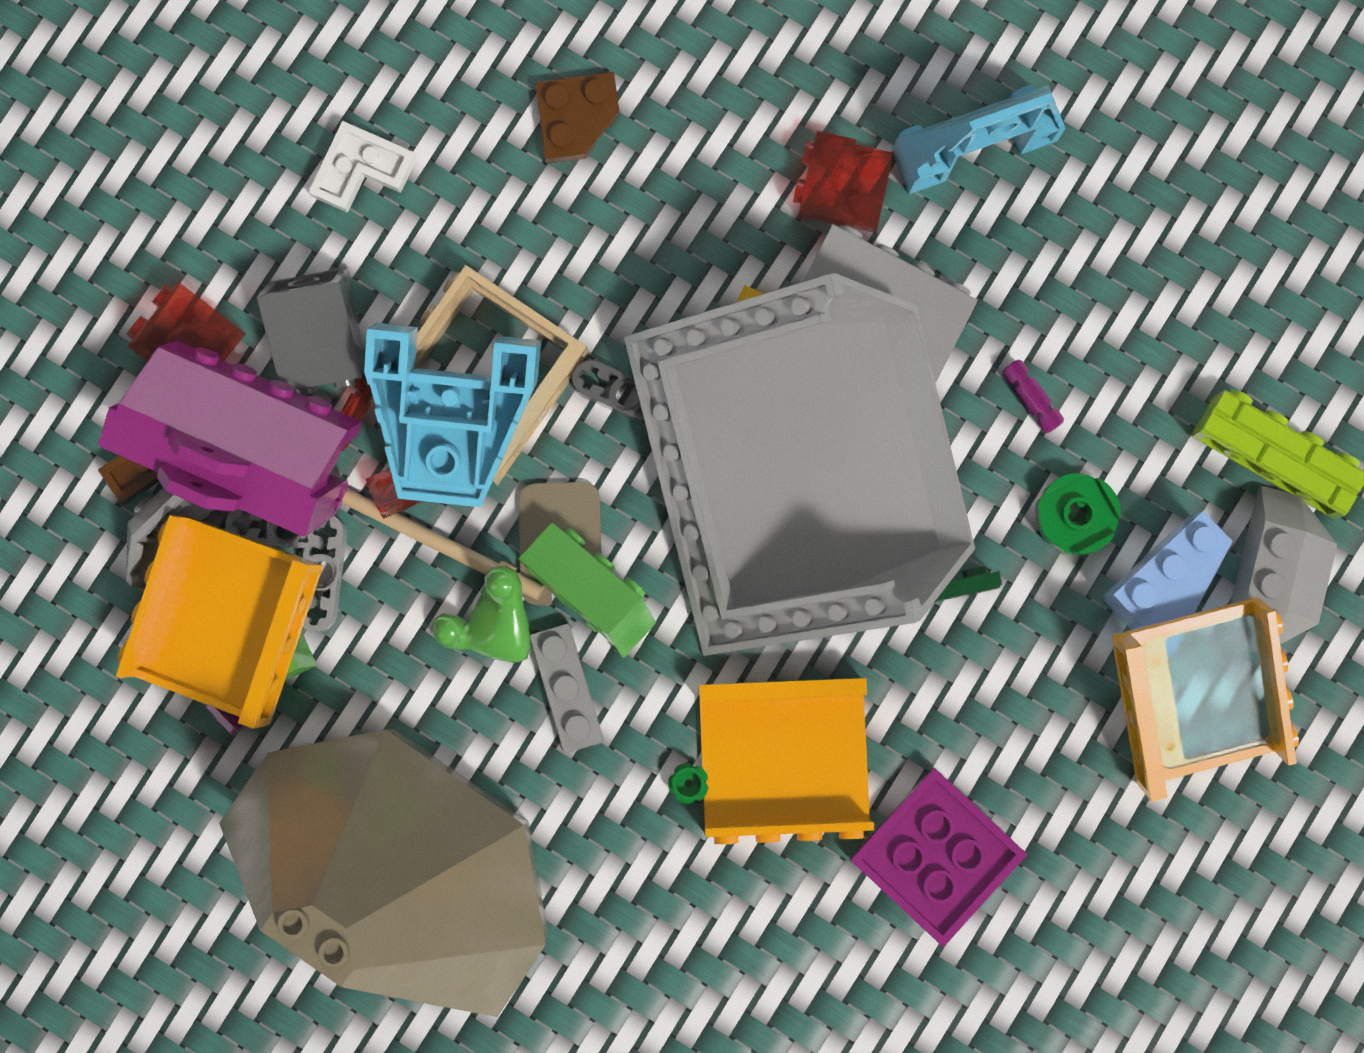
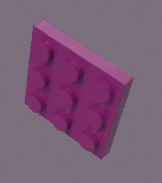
(938, 856)

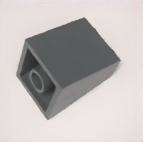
(313, 330)

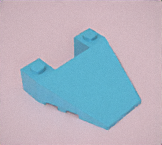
(930, 153)
(443, 426)

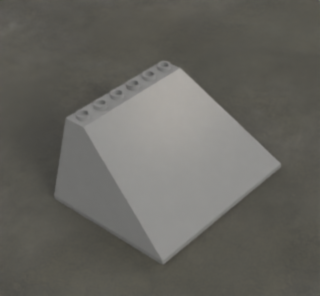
(802, 463)

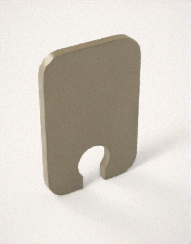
(564, 505)

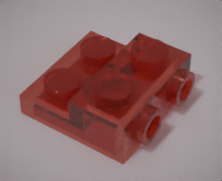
(843, 182)
(185, 319)

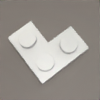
(358, 156)

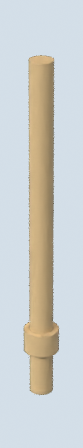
(436, 541)

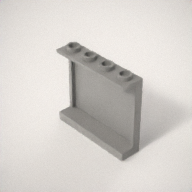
(940, 305)

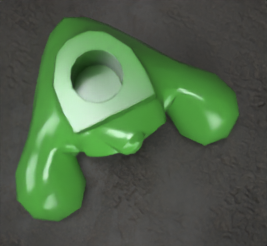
(497, 623)

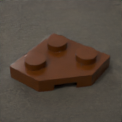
(575, 114)

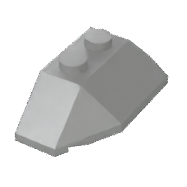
(145, 527)
(1286, 560)

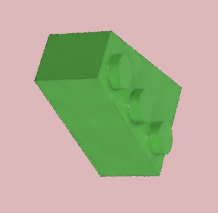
(589, 587)

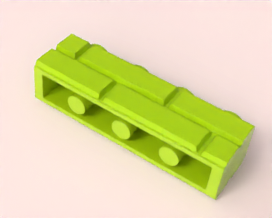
(1280, 454)

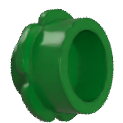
(688, 794)

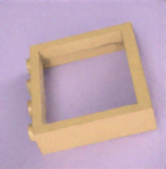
(439, 317)

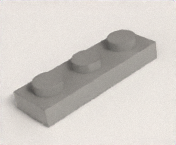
(567, 688)

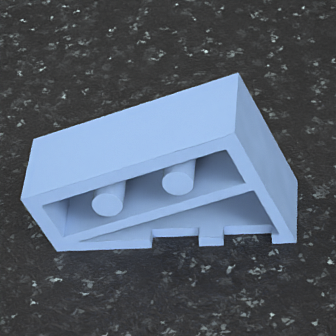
(1172, 575)

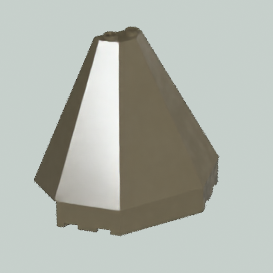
(389, 871)

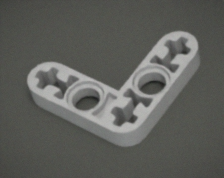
(307, 543)

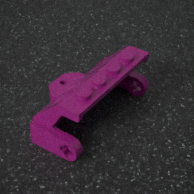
(232, 438)

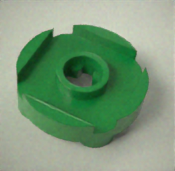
(1084, 491)

